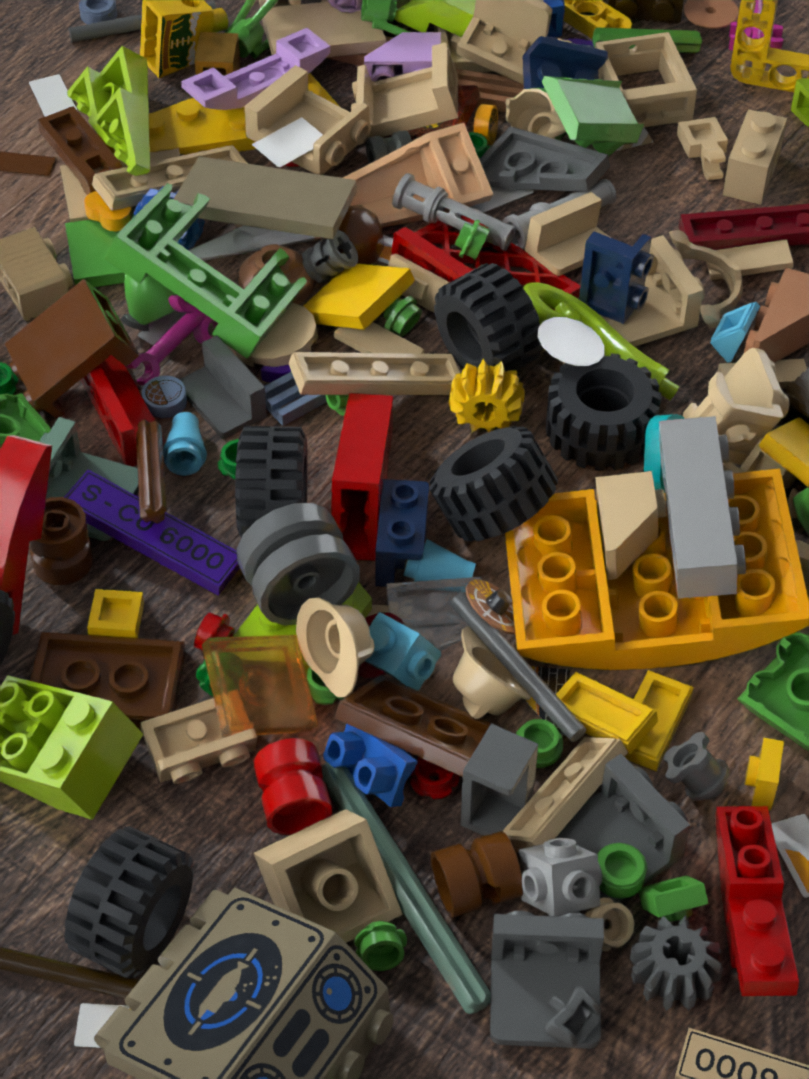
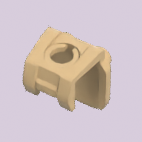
(744, 403)

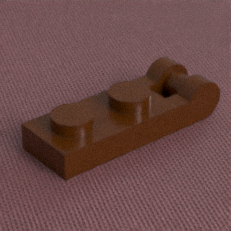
(77, 145)

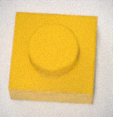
(116, 613)
(764, 772)

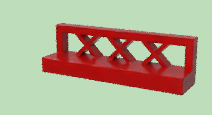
(118, 405)

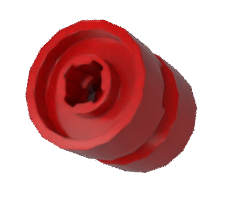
(292, 785)

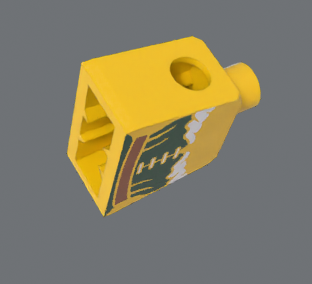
(173, 30)

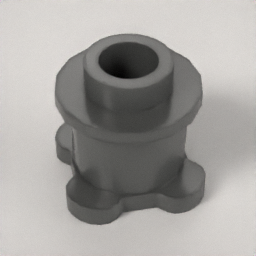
(696, 768)

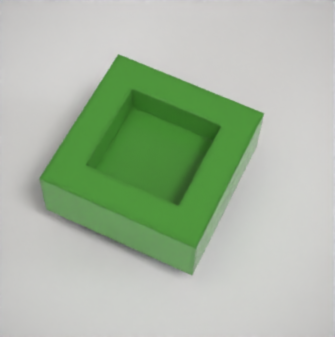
(673, 897)

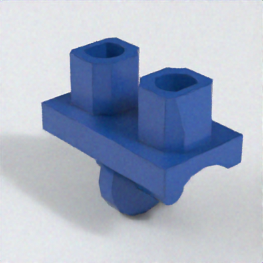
(374, 764)

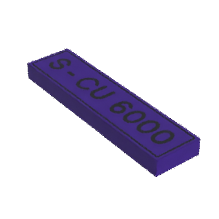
(168, 543)

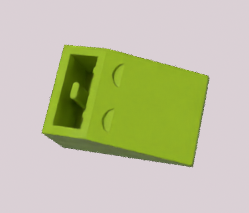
(62, 745)

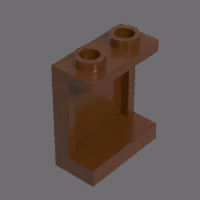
(67, 346)

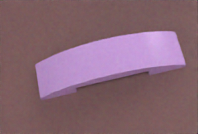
(242, 86)

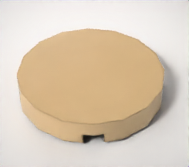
(292, 333)

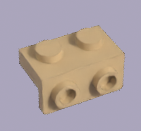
(193, 740)

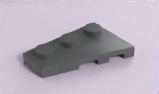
(541, 163)

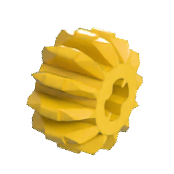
(486, 396)

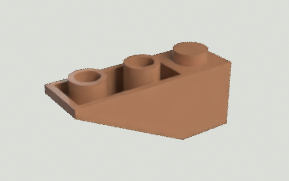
(784, 319)

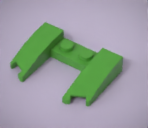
(151, 248)

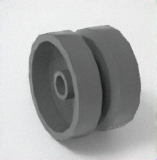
(296, 557)

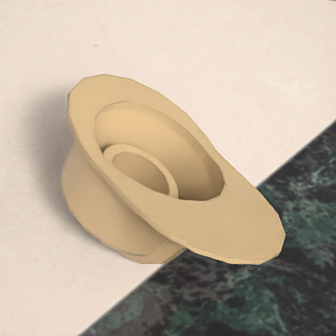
(333, 642)
(484, 679)

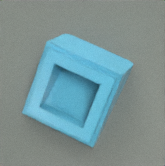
(733, 329)

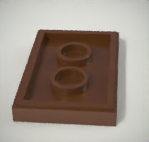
(131, 672)
(414, 722)

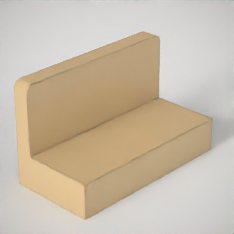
(560, 234)

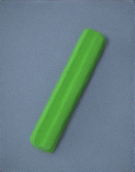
(684, 40)

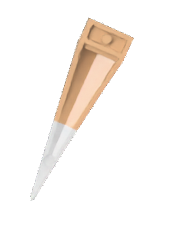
(435, 159)

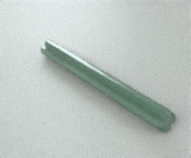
(412, 897)

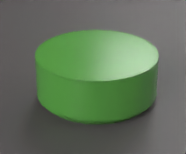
(622, 870)

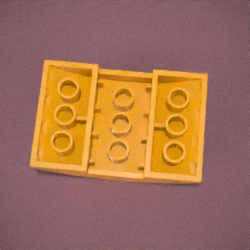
(582, 620)

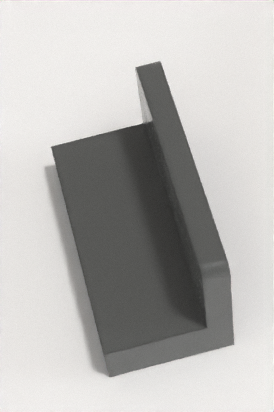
(225, 390)

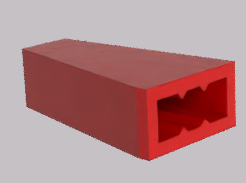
(360, 470)

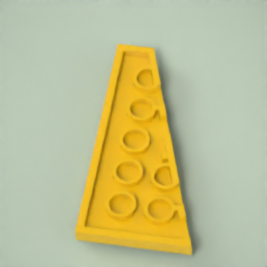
(197, 128)

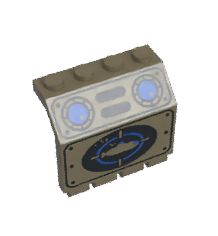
(250, 1000)

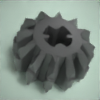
(676, 963)

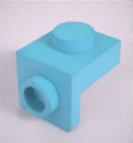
(401, 652)

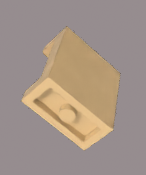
(410, 98)
(290, 100)

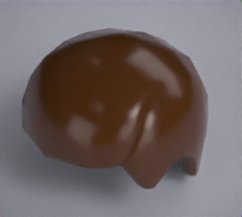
(364, 232)

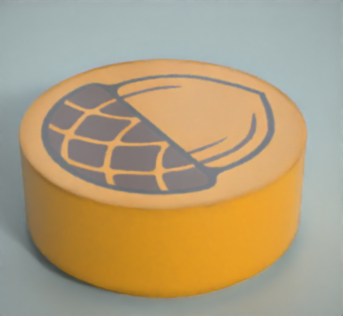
(486, 122)

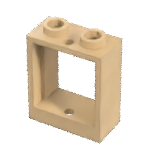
(656, 103)

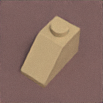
(627, 517)

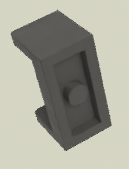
(497, 780)

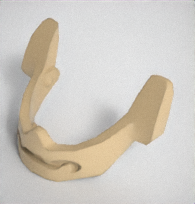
(717, 262)

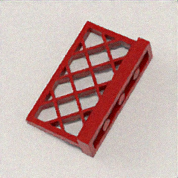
(449, 265)

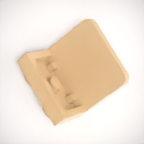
(503, 33)
(671, 300)

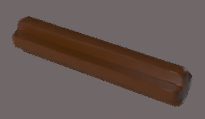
(151, 472)

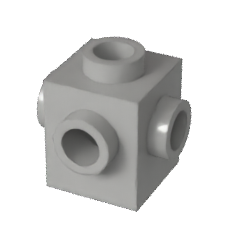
(560, 877)

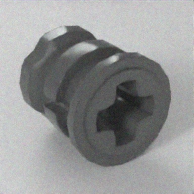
(337, 261)

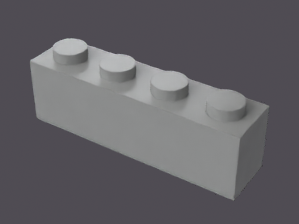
(699, 508)

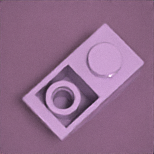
(402, 55)

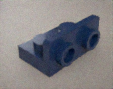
(560, 59)
(615, 275)
(400, 527)

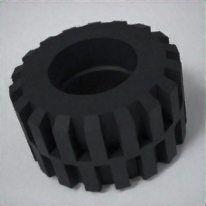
(488, 318)
(577, 416)
(269, 472)
(493, 483)
(129, 902)

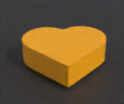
(99, 211)

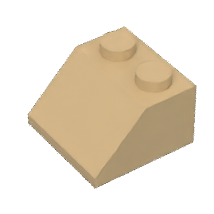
(330, 875)

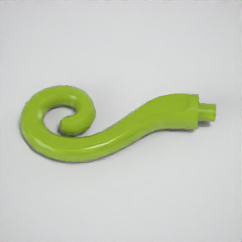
(566, 305)

